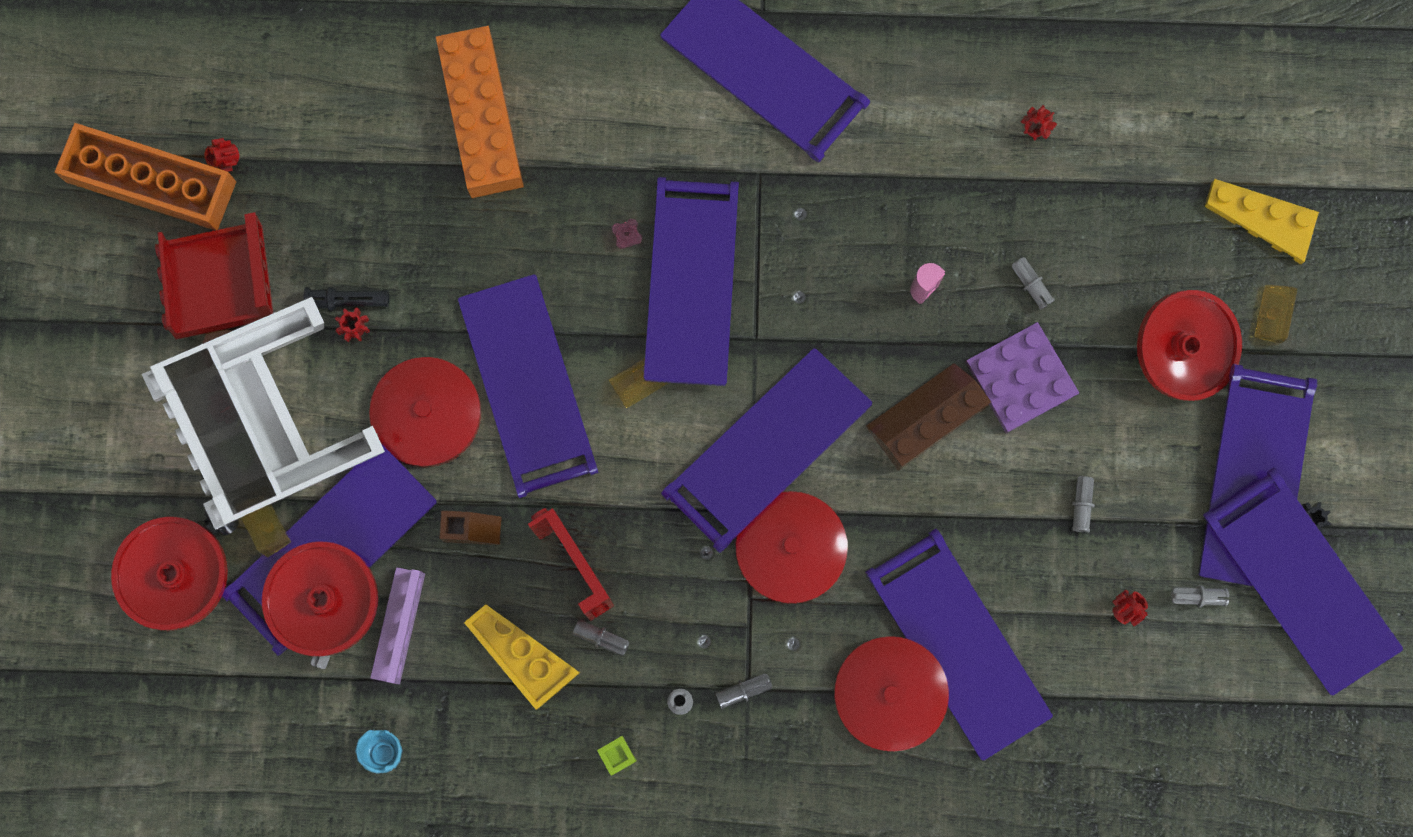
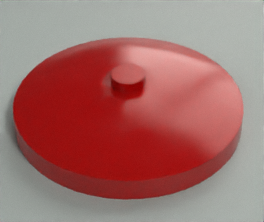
(1189, 345)
(425, 411)
(793, 549)
(169, 573)
(319, 599)
(891, 693)

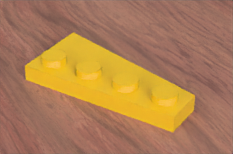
(1272, 219)
(525, 661)

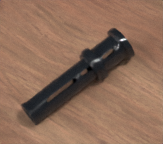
(331, 296)

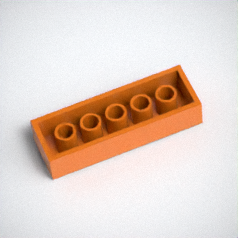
(479, 112)
(145, 176)

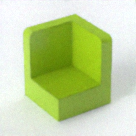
(616, 755)

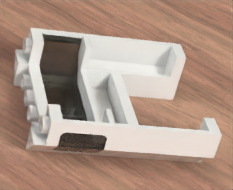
(240, 422)

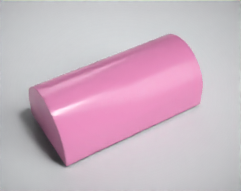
(926, 281)

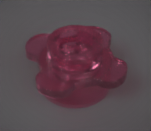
(627, 241)

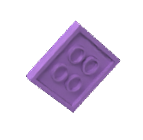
(1022, 377)

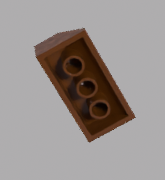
(928, 415)

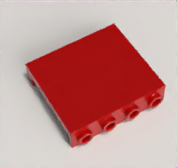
(214, 279)
(545, 523)

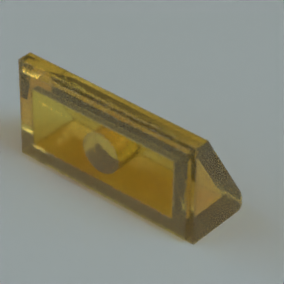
(1275, 313)
(631, 384)
(266, 530)

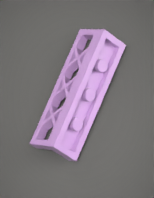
(397, 625)

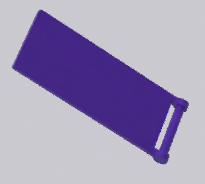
(764, 70)
(691, 285)
(526, 382)
(1256, 435)
(769, 447)
(361, 512)
(1305, 585)
(945, 615)

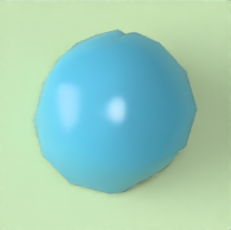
(379, 751)

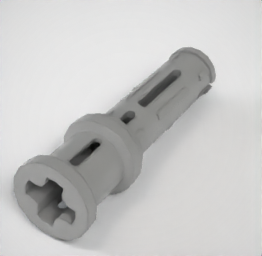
(682, 709)

